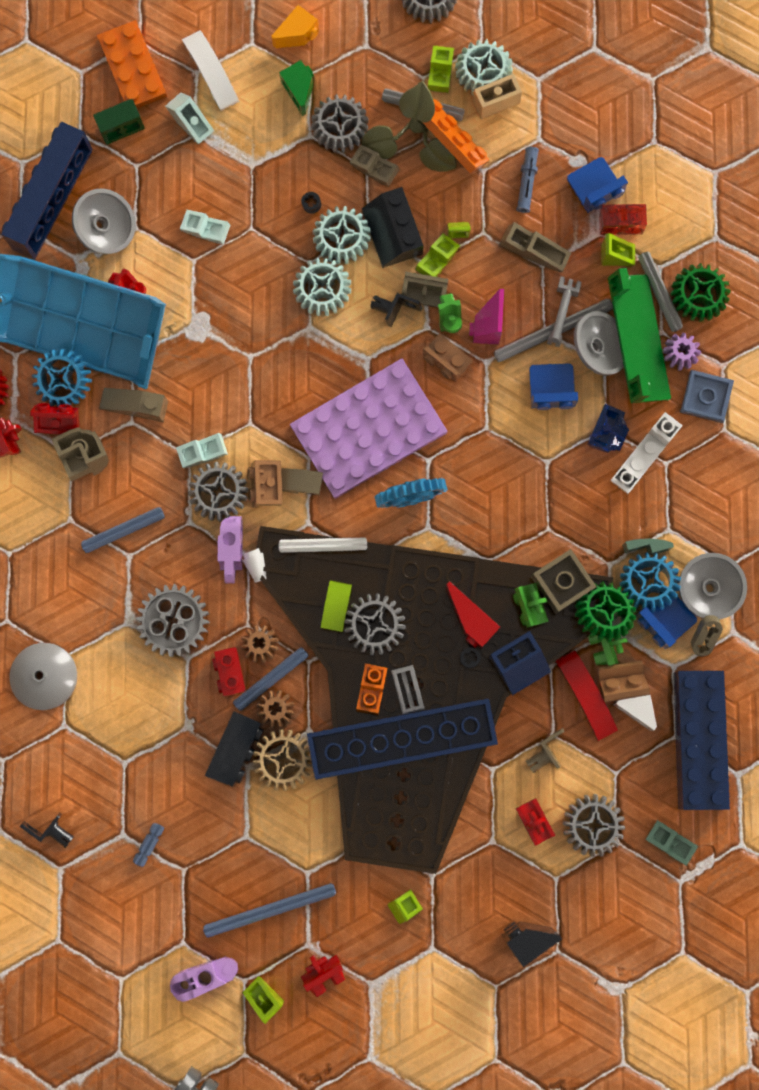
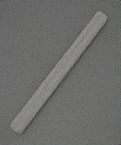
(542, 335)

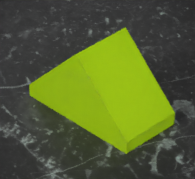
(617, 251)
(263, 999)

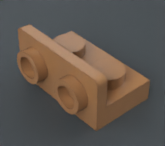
(446, 357)
(265, 483)
(622, 681)

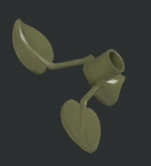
(420, 107)

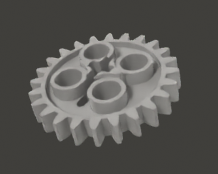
(152, 615)

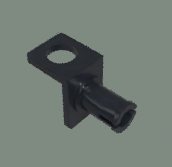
(392, 308)
(52, 830)

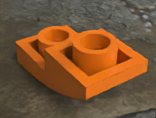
(371, 689)

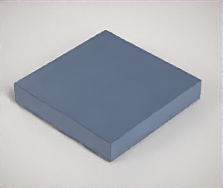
(707, 396)

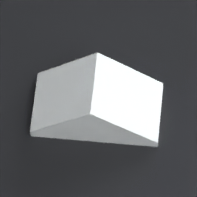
(639, 709)

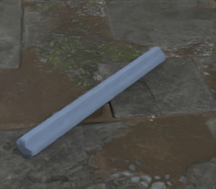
(269, 910)

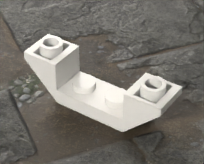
(646, 453)

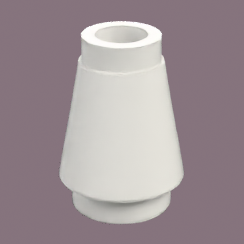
(254, 563)

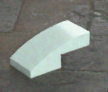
(204, 227)
(201, 451)

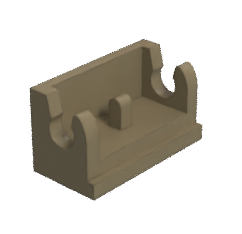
(424, 288)

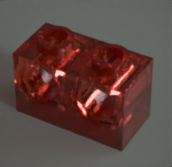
(623, 219)

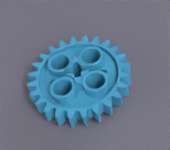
(411, 493)

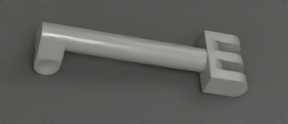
(567, 291)

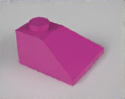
(488, 321)

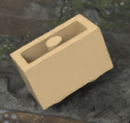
(497, 96)

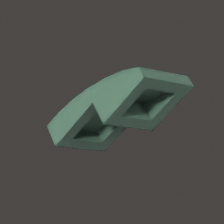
(651, 545)
(672, 843)

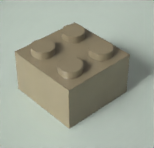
(563, 581)

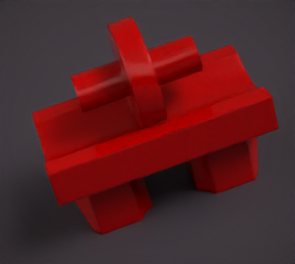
(127, 280)
(8, 438)
(535, 822)
(320, 971)

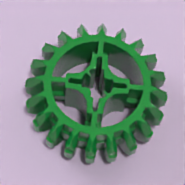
(709, 307)
(600, 617)

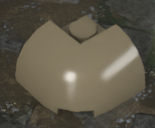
(80, 452)

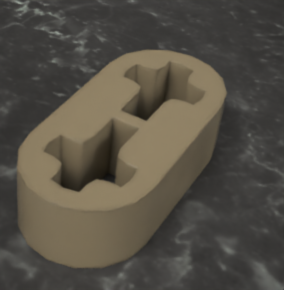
(710, 637)

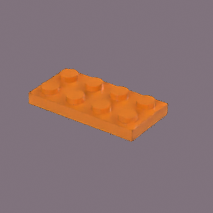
(132, 64)
(455, 140)

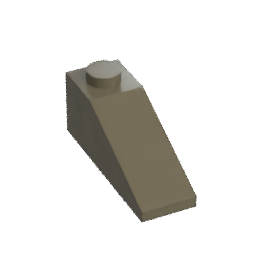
(134, 403)

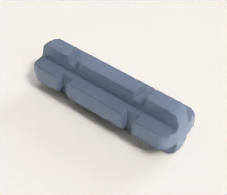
(148, 844)

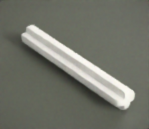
(328, 544)

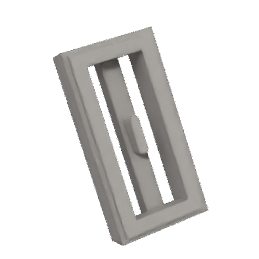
(403, 672)

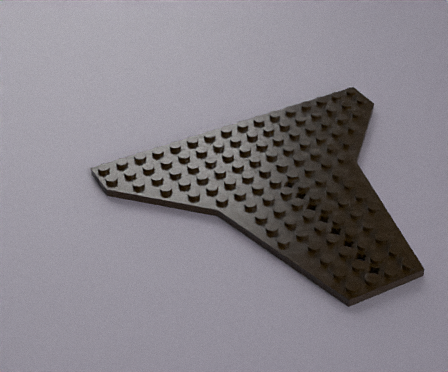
(429, 643)

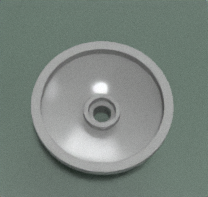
(114, 215)
(598, 343)
(723, 575)
(57, 681)

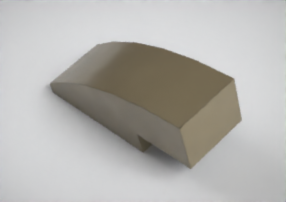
(535, 247)

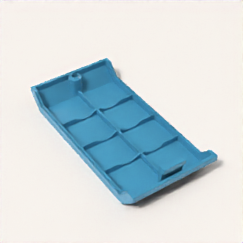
(60, 309)

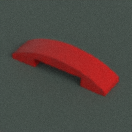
(587, 695)

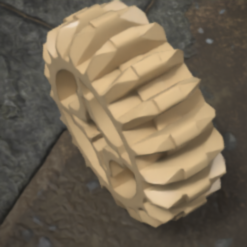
(279, 775)

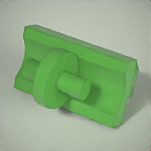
(449, 314)
(531, 605)
(609, 655)

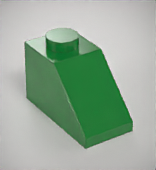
(298, 84)

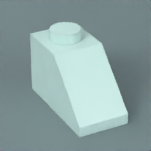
(189, 117)

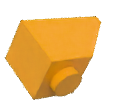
(296, 29)

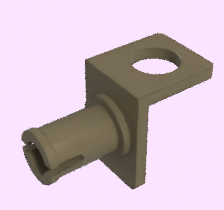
(545, 755)

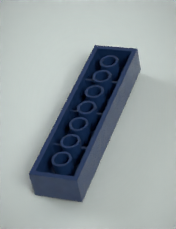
(402, 739)

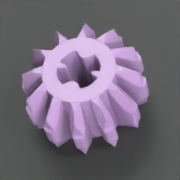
(683, 344)

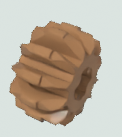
(258, 651)
(272, 702)

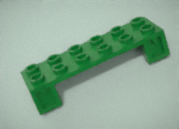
(638, 337)

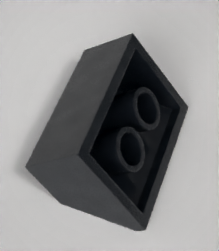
(393, 228)
(234, 749)
(529, 940)

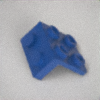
(596, 184)
(552, 386)
(667, 624)

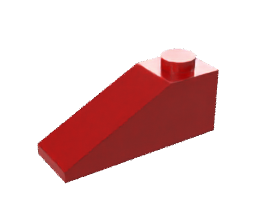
(474, 622)

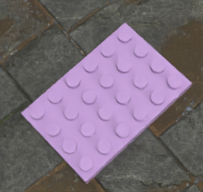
(368, 428)

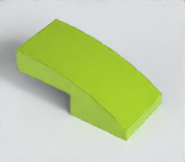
(440, 69)
(438, 256)
(336, 606)

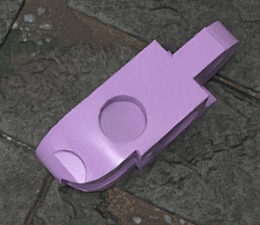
(230, 547)
(221, 972)

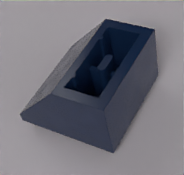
(520, 663)

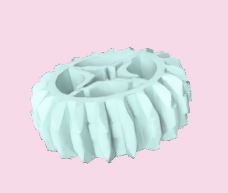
(475, 58)
(349, 236)
(311, 274)

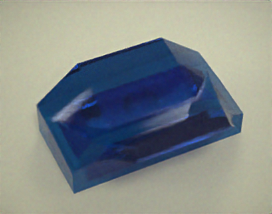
(609, 430)

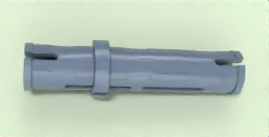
(528, 173)

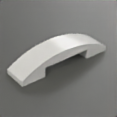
(211, 70)

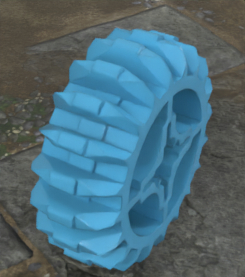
(49, 390)
(658, 565)

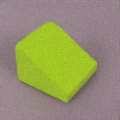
(458, 230)
(405, 907)

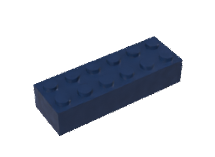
(47, 190)
(701, 740)

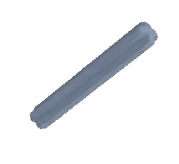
(122, 529)
(270, 679)

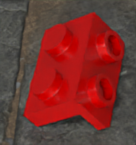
(54, 419)
(229, 671)

